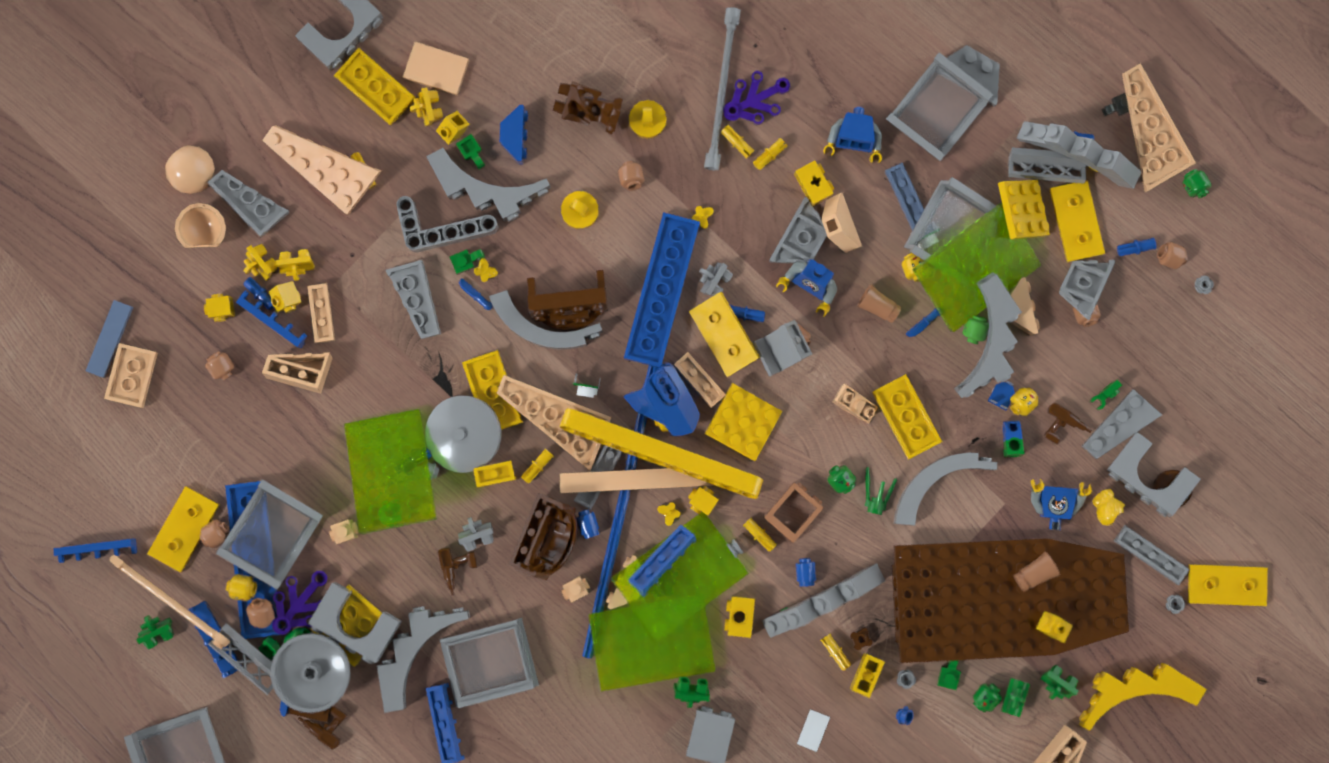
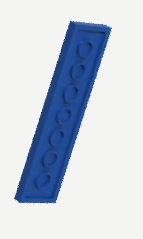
(661, 290)
(237, 499)

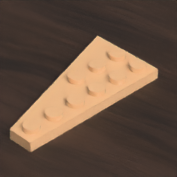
(1157, 140)
(331, 172)
(547, 413)

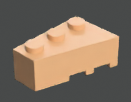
(302, 371)
(1064, 748)

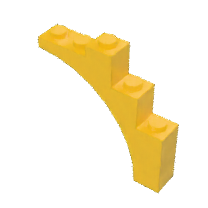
(1136, 683)

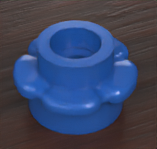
(904, 716)

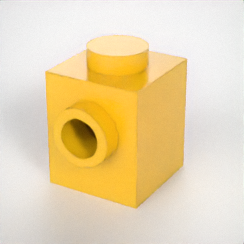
(449, 130)
(285, 297)
(219, 307)
(702, 500)
(1050, 625)

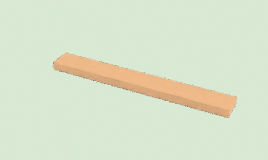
(626, 480)

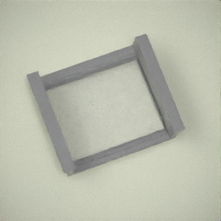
(940, 107)
(945, 216)
(269, 534)
(489, 663)
(178, 740)

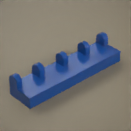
(270, 320)
(96, 547)
(662, 559)
(205, 614)
(444, 724)

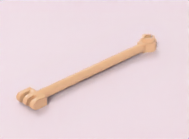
(219, 640)

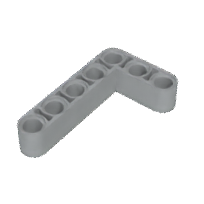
(441, 231)

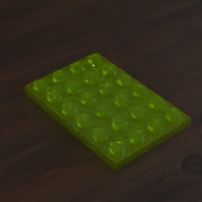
(980, 249)
(390, 471)
(689, 585)
(631, 657)

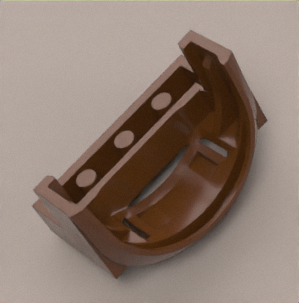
(575, 301)
(558, 544)

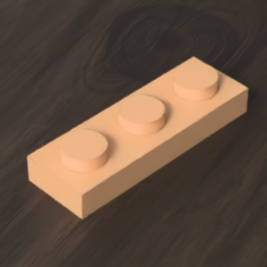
(321, 313)
(699, 380)

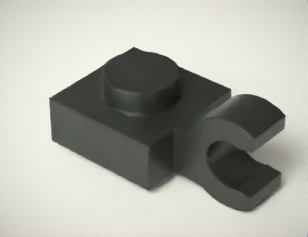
(1119, 104)

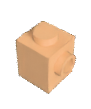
(344, 531)
(575, 589)

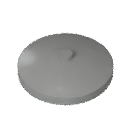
(463, 433)
(310, 672)

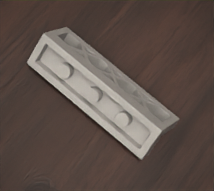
(1046, 161)
(248, 651)

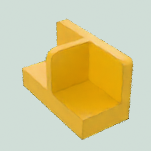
(494, 474)

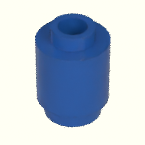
(587, 523)
(805, 572)

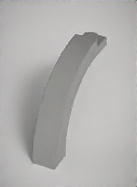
(554, 340)
(920, 483)

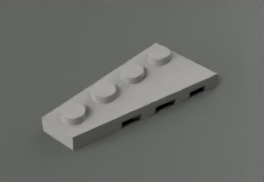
(251, 206)
(413, 288)
(1124, 421)

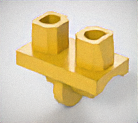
(424, 106)
(255, 256)
(295, 266)

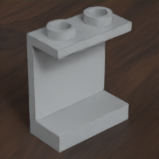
(782, 348)
(710, 735)

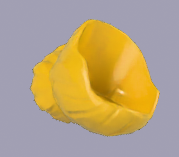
(1107, 507)

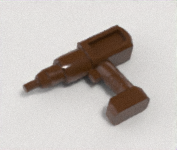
(1063, 417)
(449, 564)
(325, 733)

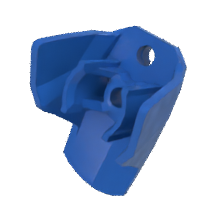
(666, 401)

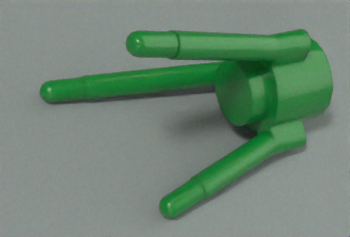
(877, 504)

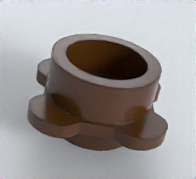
(856, 639)

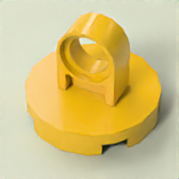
(647, 119)
(579, 210)

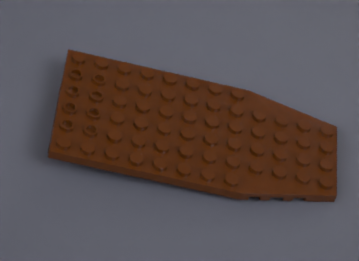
(968, 606)

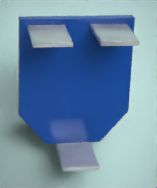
(1001, 395)

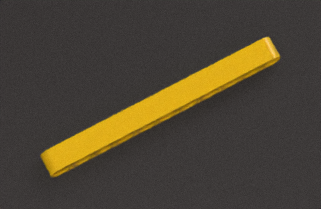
(661, 453)

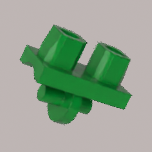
(152, 628)
(1057, 686)
(691, 693)
(1015, 697)

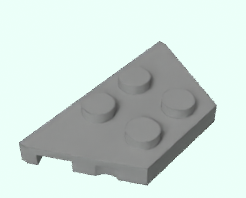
(980, 68)
(801, 237)
(1085, 284)

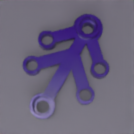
(753, 100)
(296, 605)

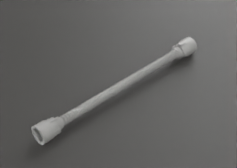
(712, 159)

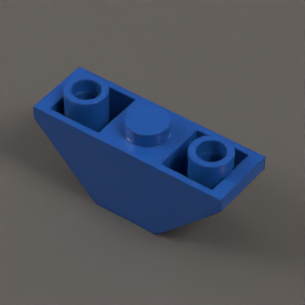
(513, 134)

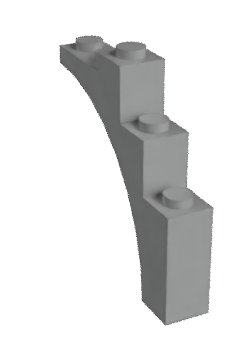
(1085, 150)
(506, 199)
(1000, 339)
(824, 602)
(394, 674)

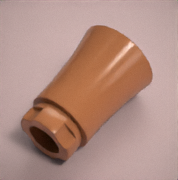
(879, 304)
(1036, 572)

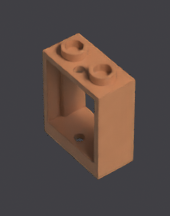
(801, 489)

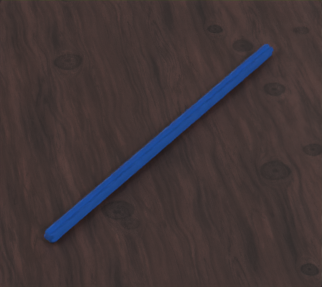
(614, 535)

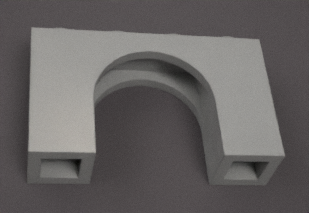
(333, 51)
(1165, 500)
(327, 620)

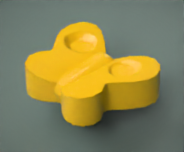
(702, 216)
(485, 271)
(669, 512)

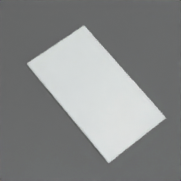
(813, 730)

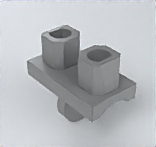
(712, 276)
(474, 531)

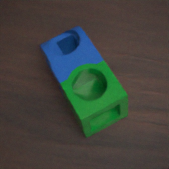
(1012, 439)

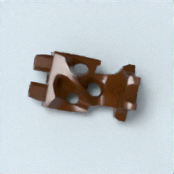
(577, 102)

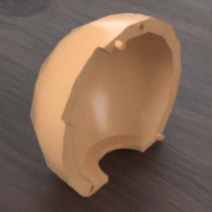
(189, 169)
(200, 226)

